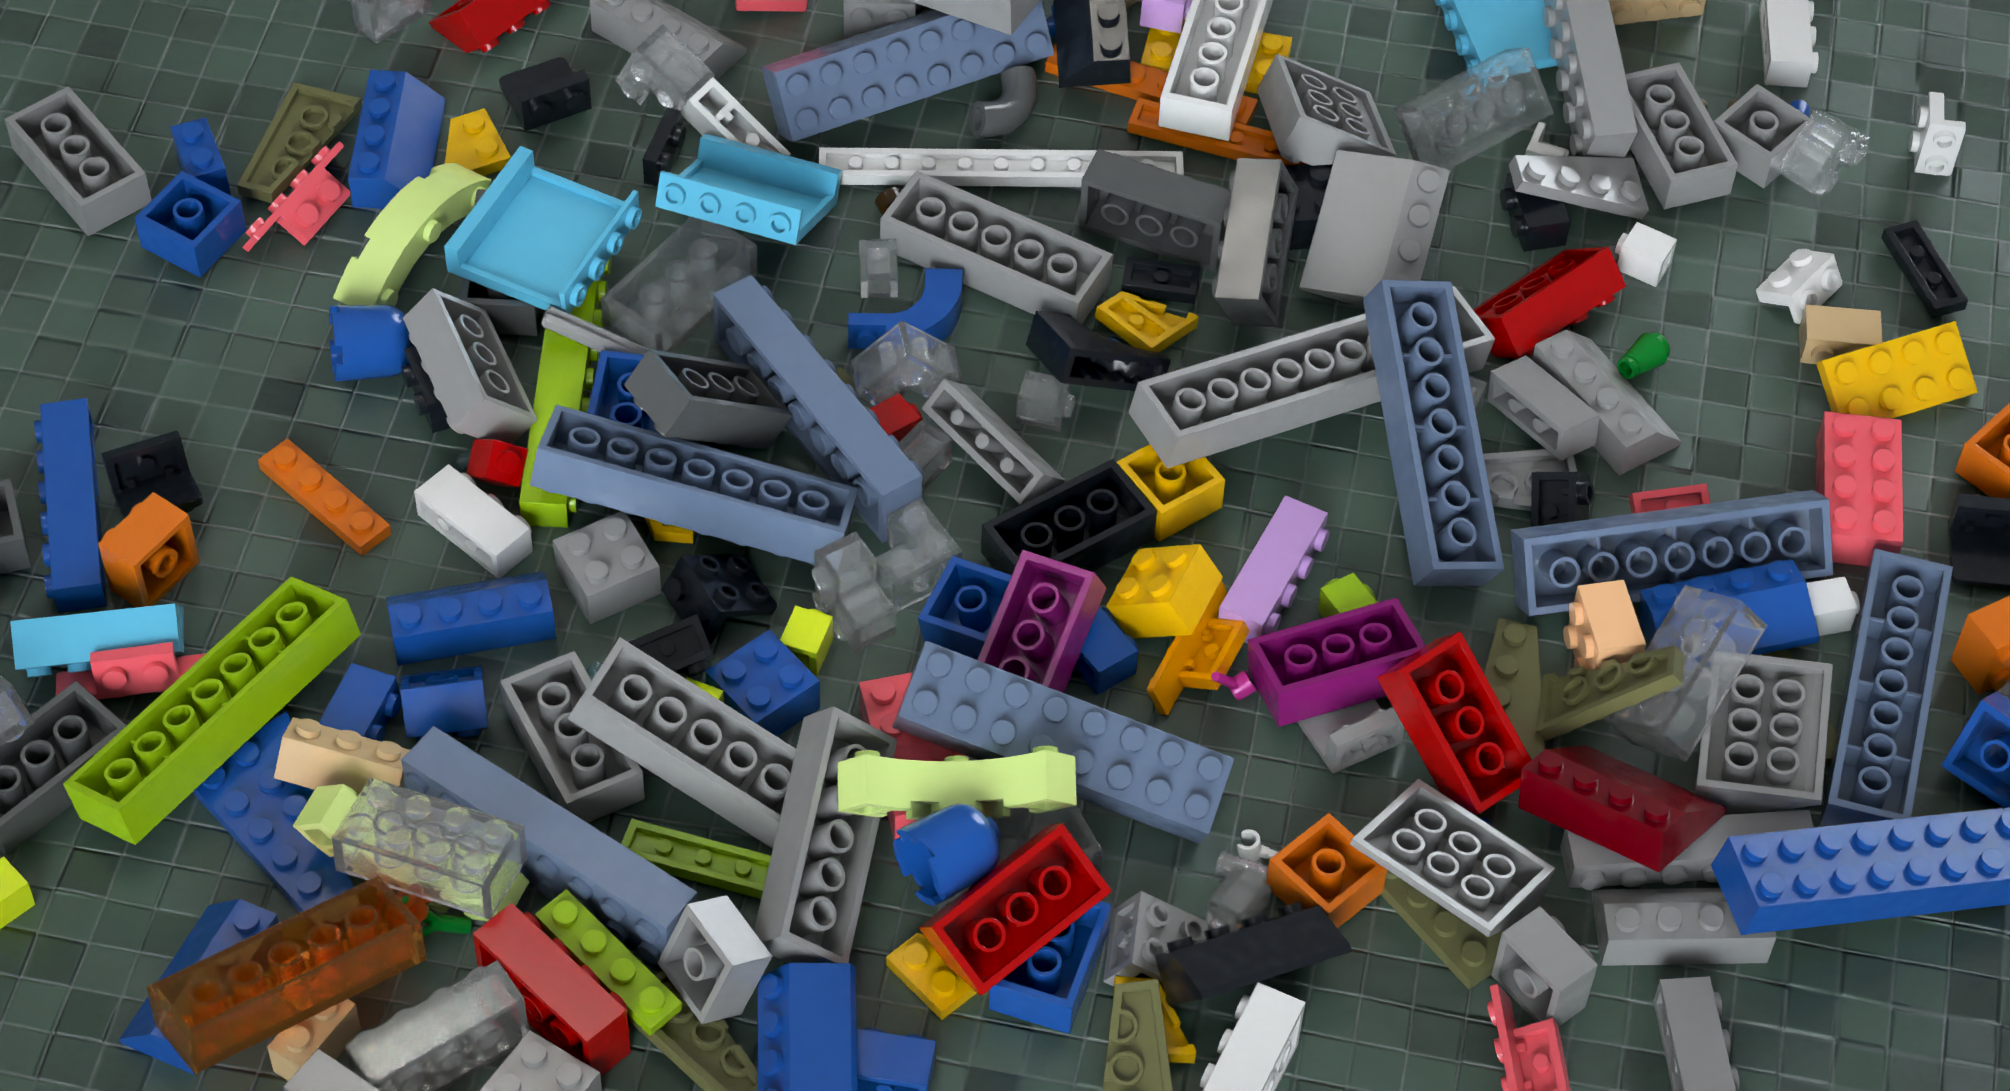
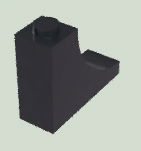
(1087, 358)

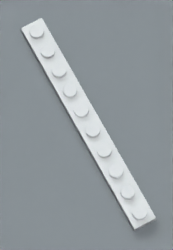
(978, 166)

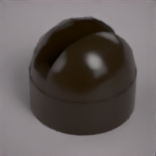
(886, 198)

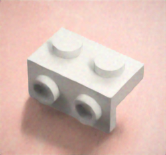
(1936, 139)
(1800, 281)

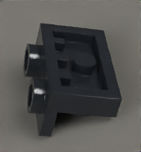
(1560, 497)

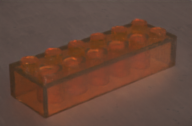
(286, 974)

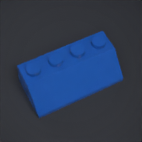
(394, 137)
(1771, 591)
(471, 618)
(216, 930)
(807, 1028)

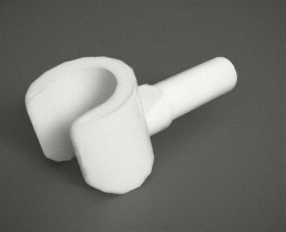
(1255, 849)

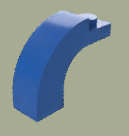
(934, 313)

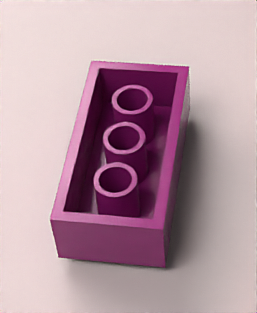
(1043, 620)
(1330, 660)

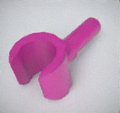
(1239, 685)

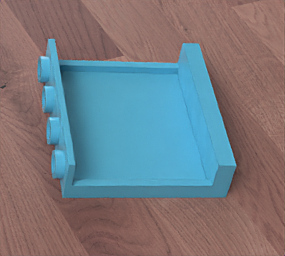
(1492, 26)
(751, 190)
(540, 235)

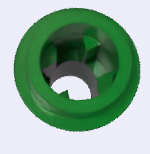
(1644, 355)

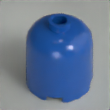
(367, 341)
(947, 851)

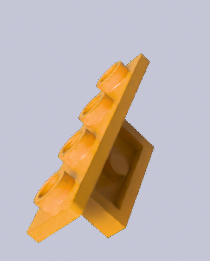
(1196, 656)

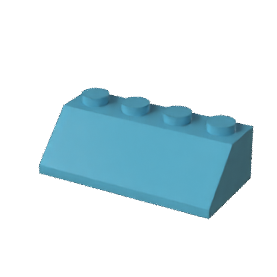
(71, 638)

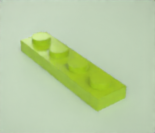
(699, 858)
(614, 965)

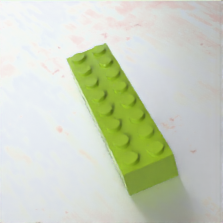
(212, 710)

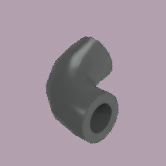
(1012, 107)

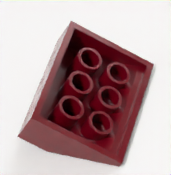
(1615, 804)

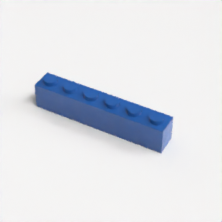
(71, 504)

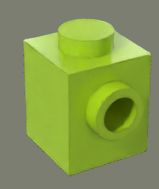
(1344, 595)

